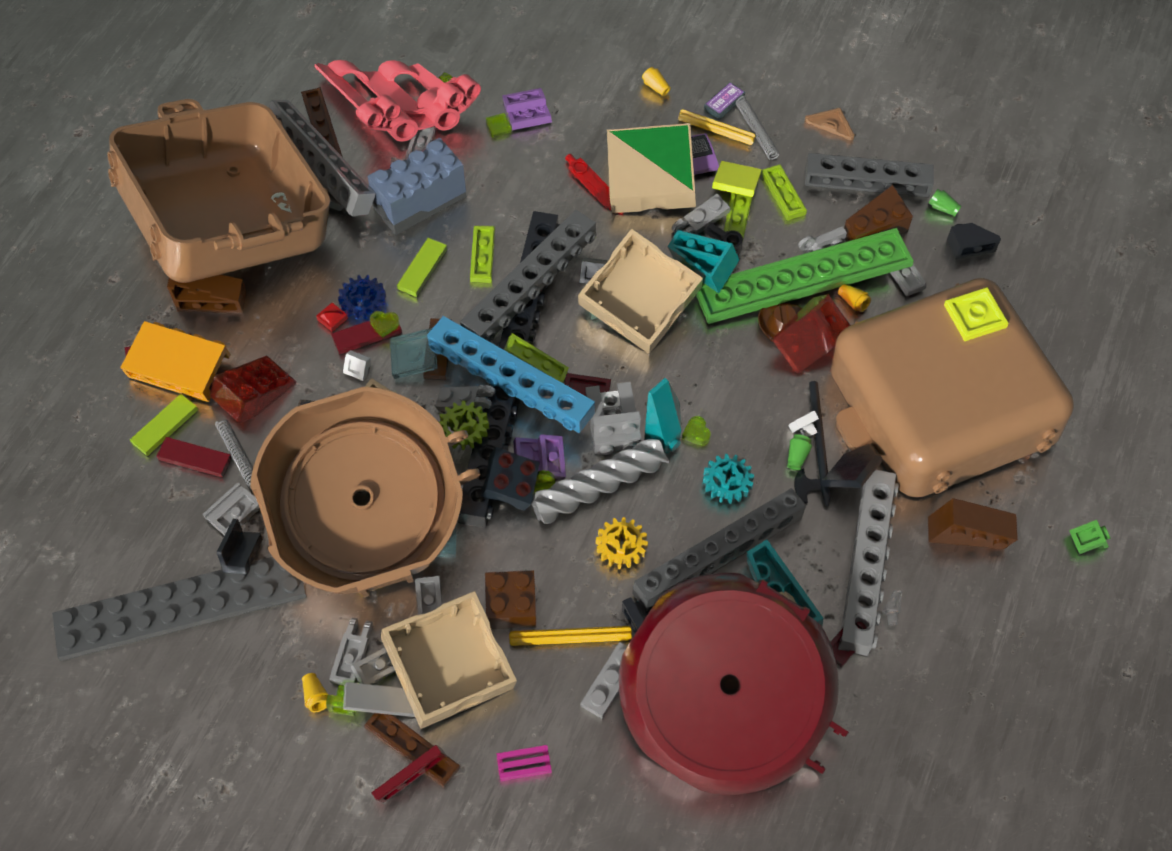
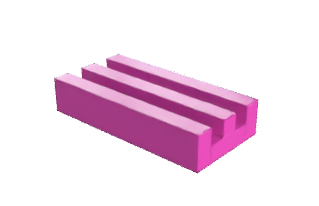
(523, 762)

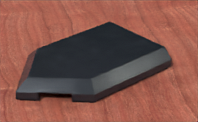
(853, 468)

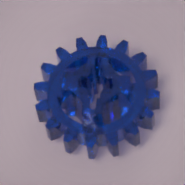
(362, 297)

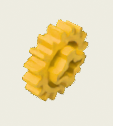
(633, 544)

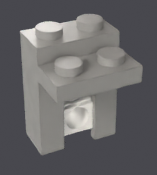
(614, 426)

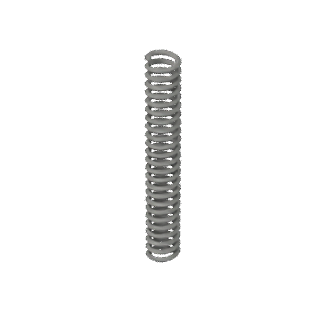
(757, 126)
(239, 453)

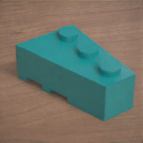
(705, 256)

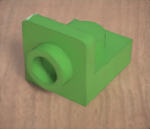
(1090, 536)

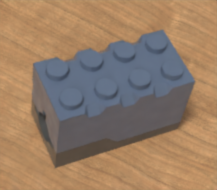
(418, 186)

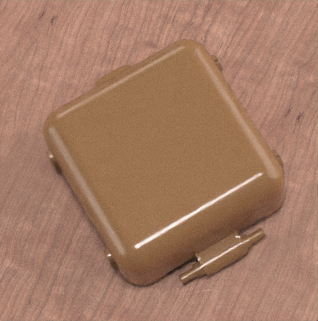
(207, 184)
(946, 403)

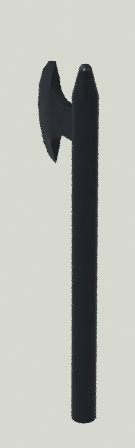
(802, 484)

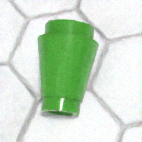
(944, 202)
(798, 451)

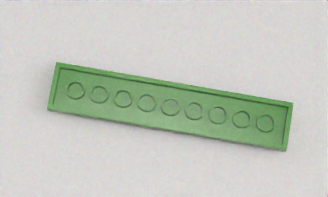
(805, 275)

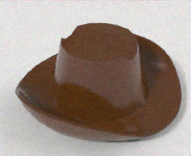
(776, 317)

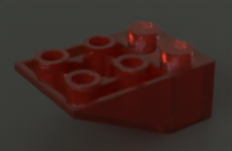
(811, 332)
(250, 388)

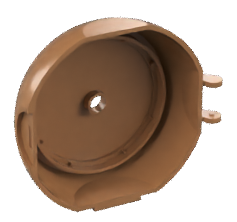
(351, 445)

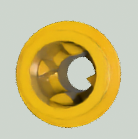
(655, 80)
(856, 298)
(314, 693)

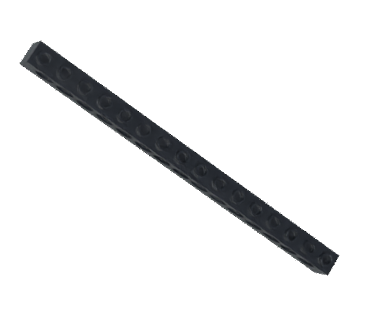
(475, 512)

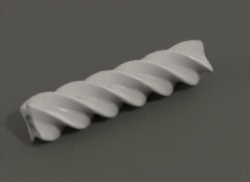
(602, 477)

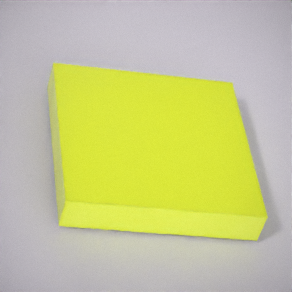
(737, 178)
(976, 314)

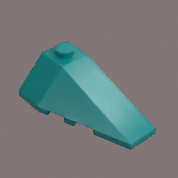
(663, 416)

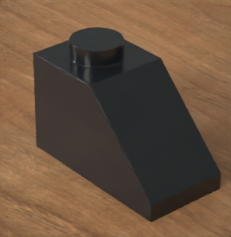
(971, 240)

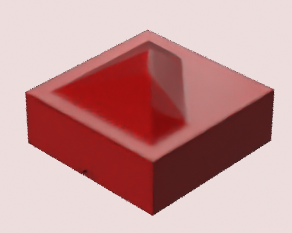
(332, 317)

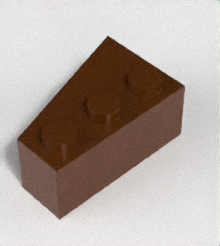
(879, 215)
(209, 294)
(972, 525)

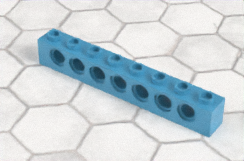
(522, 374)

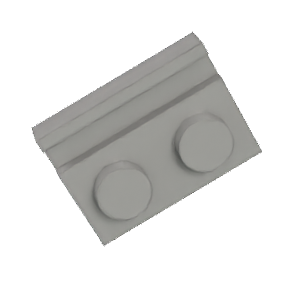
(234, 504)

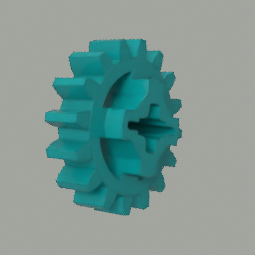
(737, 485)

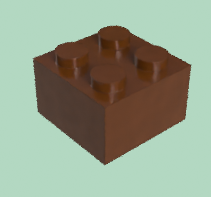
(510, 599)

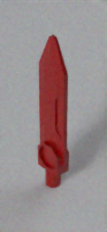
(590, 180)

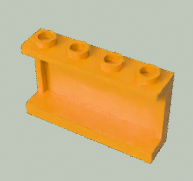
(174, 360)

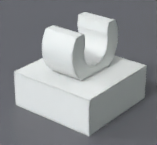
(356, 365)
(805, 424)

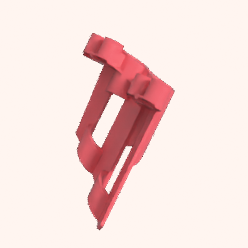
(394, 108)

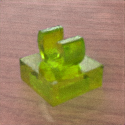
(335, 703)

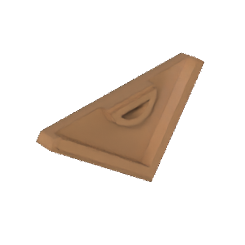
(831, 121)

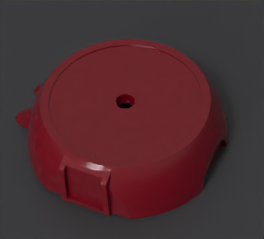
(718, 738)

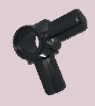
(729, 236)

